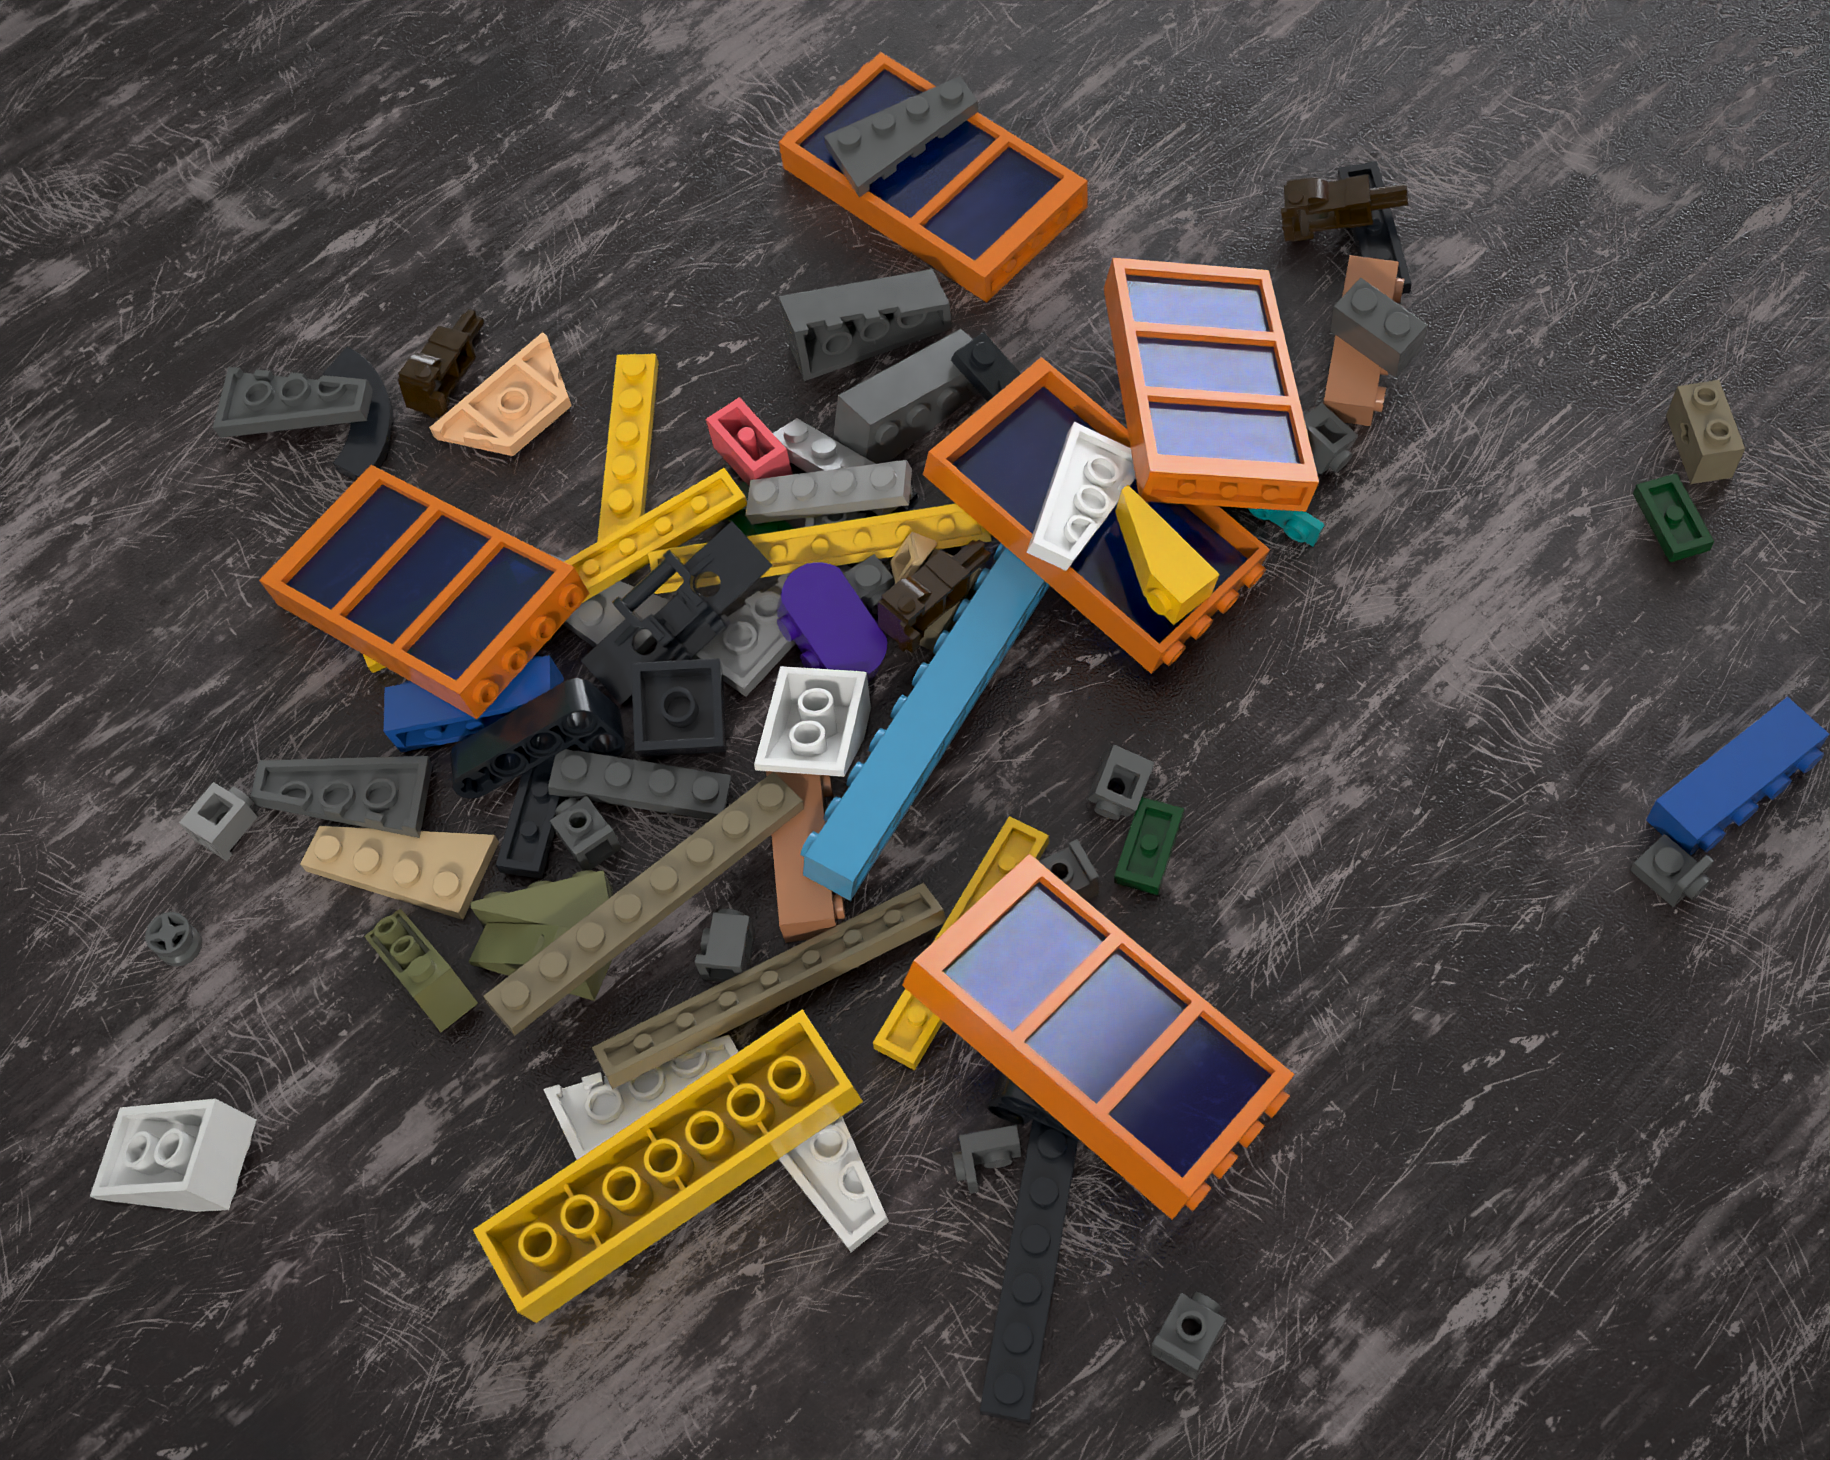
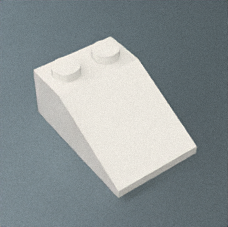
(814, 721)
(175, 1155)

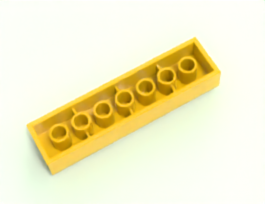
(666, 1167)

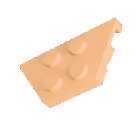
(509, 404)

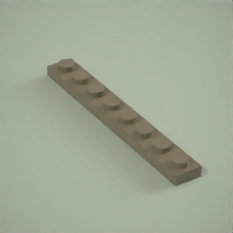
(643, 903)
(768, 985)

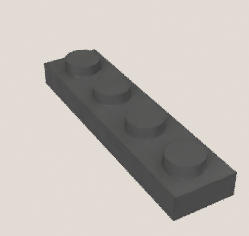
(639, 784)

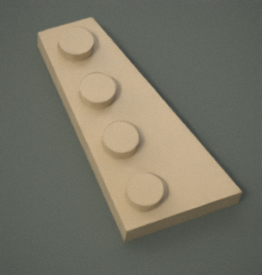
(428, 871)

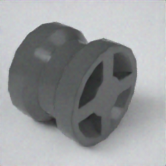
(164, 931)

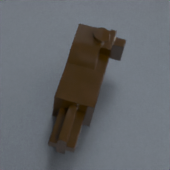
(1326, 205)
(436, 370)
(929, 593)

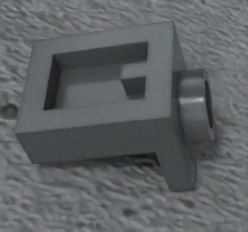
(1672, 871)
(990, 1147)

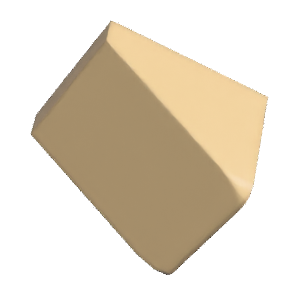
(911, 555)

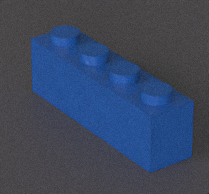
(423, 720)
(1738, 777)

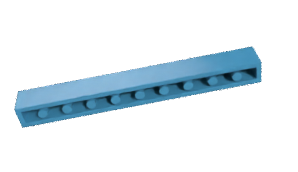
(922, 726)

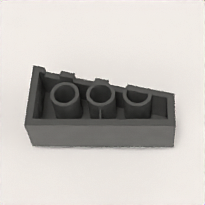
(862, 320)
(903, 401)

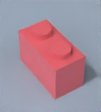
(747, 443)

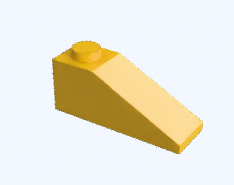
(1166, 566)

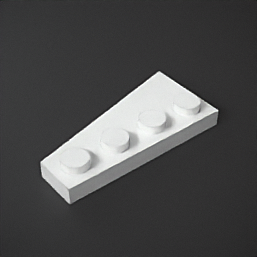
(1080, 494)
(596, 1112)
(837, 1183)

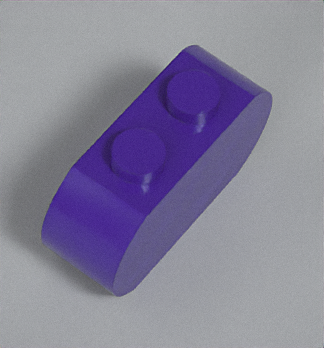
(829, 621)

